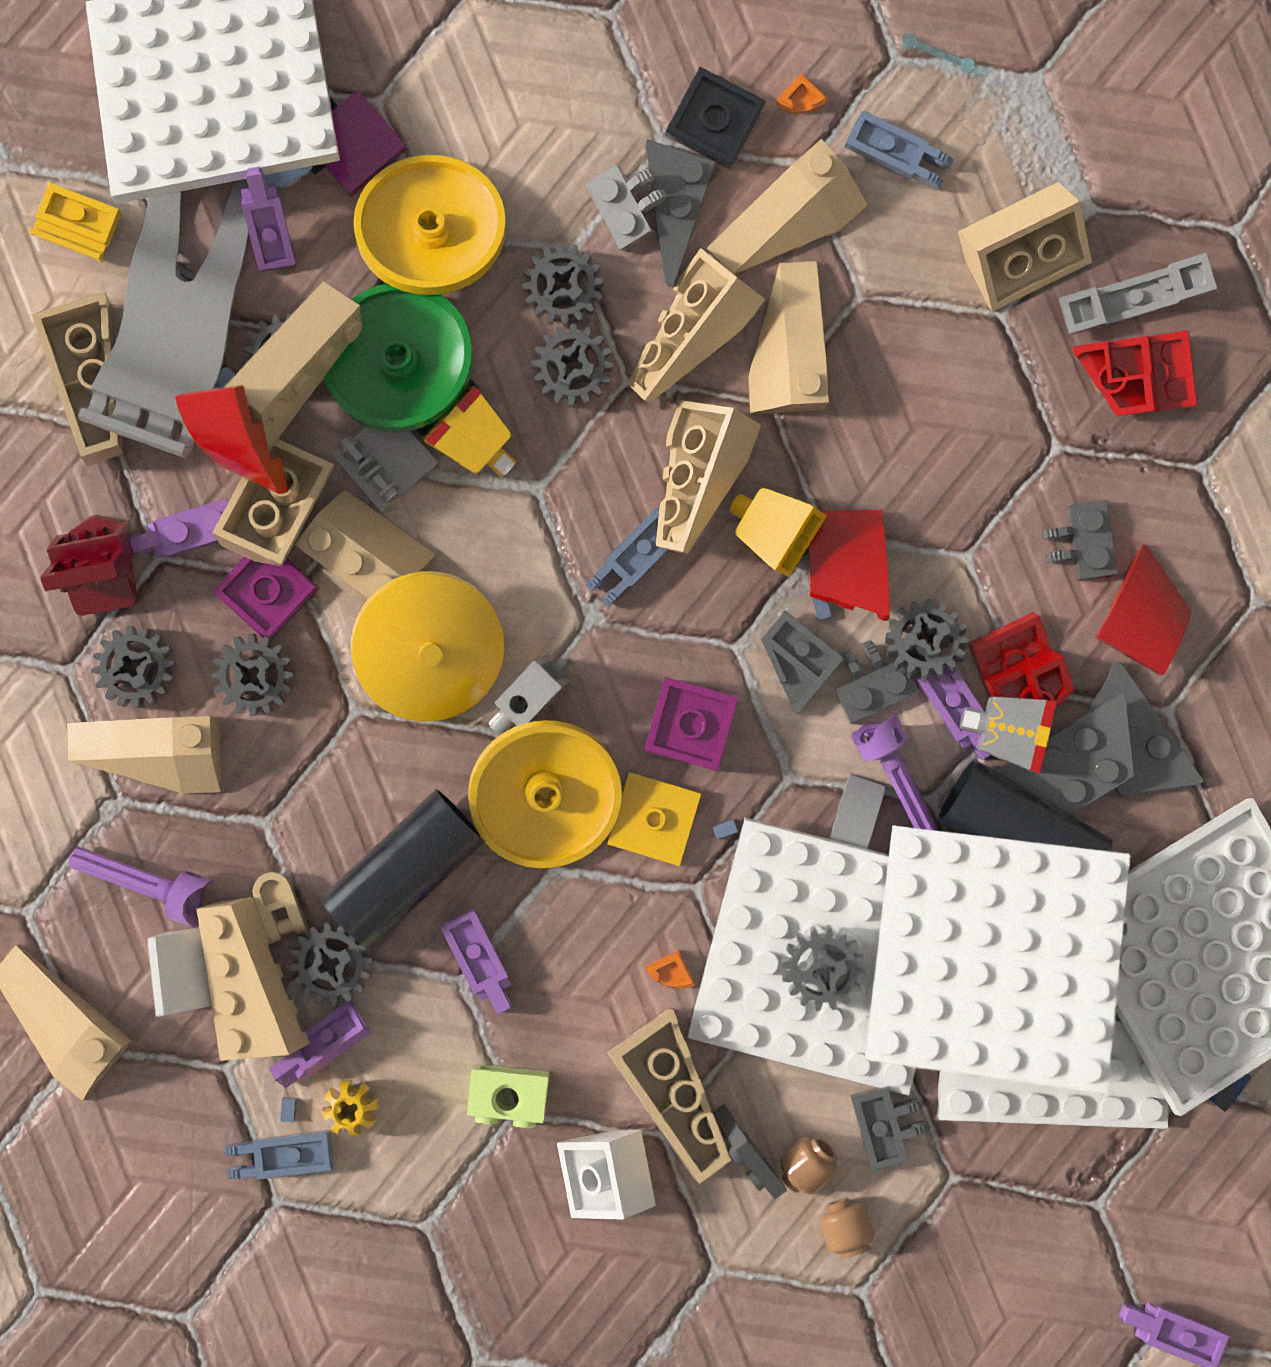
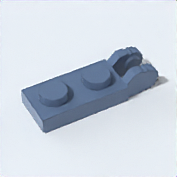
(896, 149)
(631, 558)
(284, 1155)

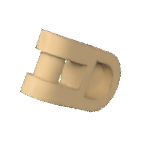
(273, 892)

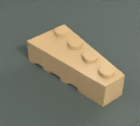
(76, 344)
(297, 358)
(245, 984)
(666, 1083)

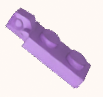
(266, 222)
(181, 531)
(949, 699)
(478, 959)
(327, 1041)
(1177, 1334)

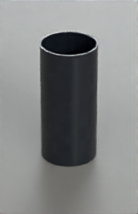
(999, 808)
(402, 870)

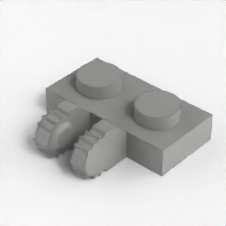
(620, 206)

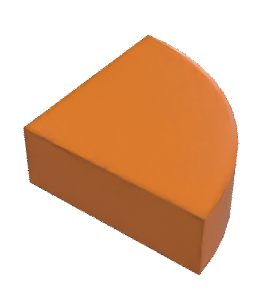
(802, 97)
(671, 971)

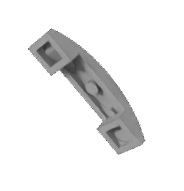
(1138, 295)
(857, 812)

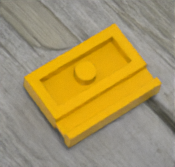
(75, 222)

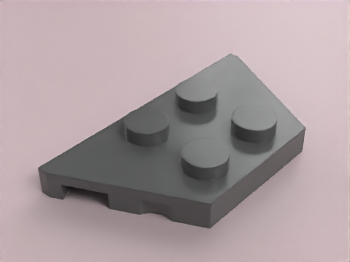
(1155, 753)
(1082, 759)

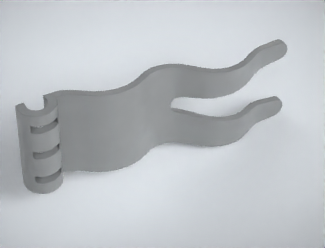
(170, 328)

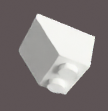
(178, 972)
(606, 1175)

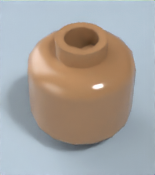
(808, 1165)
(846, 1228)

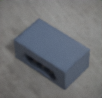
(822, 609)
(725, 829)
(288, 1109)

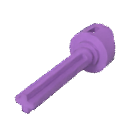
(883, 745)
(181, 896)

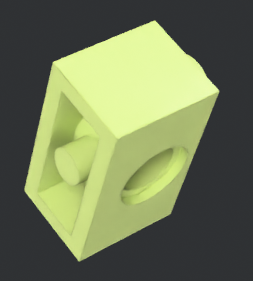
(528, 1084)

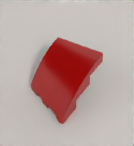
(1142, 372)
(224, 432)
(850, 561)
(1146, 615)
(1020, 664)

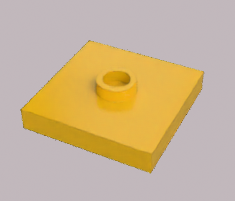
(654, 819)

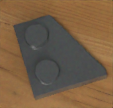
(799, 659)
(745, 1151)

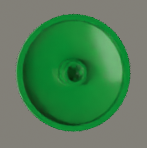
(404, 363)

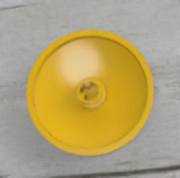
(429, 224)
(427, 646)
(544, 794)

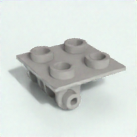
(384, 463)

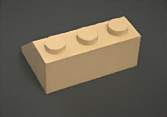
(1026, 245)
(268, 523)
(361, 545)

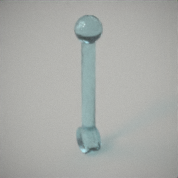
(909, 42)

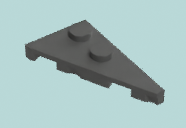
(685, 183)

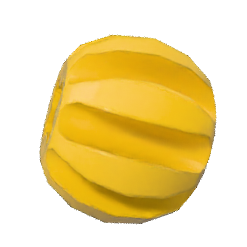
(350, 1120)

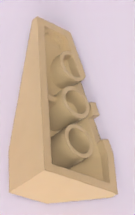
(801, 206)
(704, 315)
(790, 351)
(706, 456)
(162, 752)
(64, 1028)

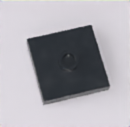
(715, 118)

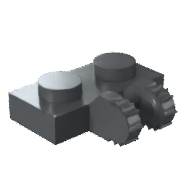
(1090, 540)
(875, 690)
(880, 1127)

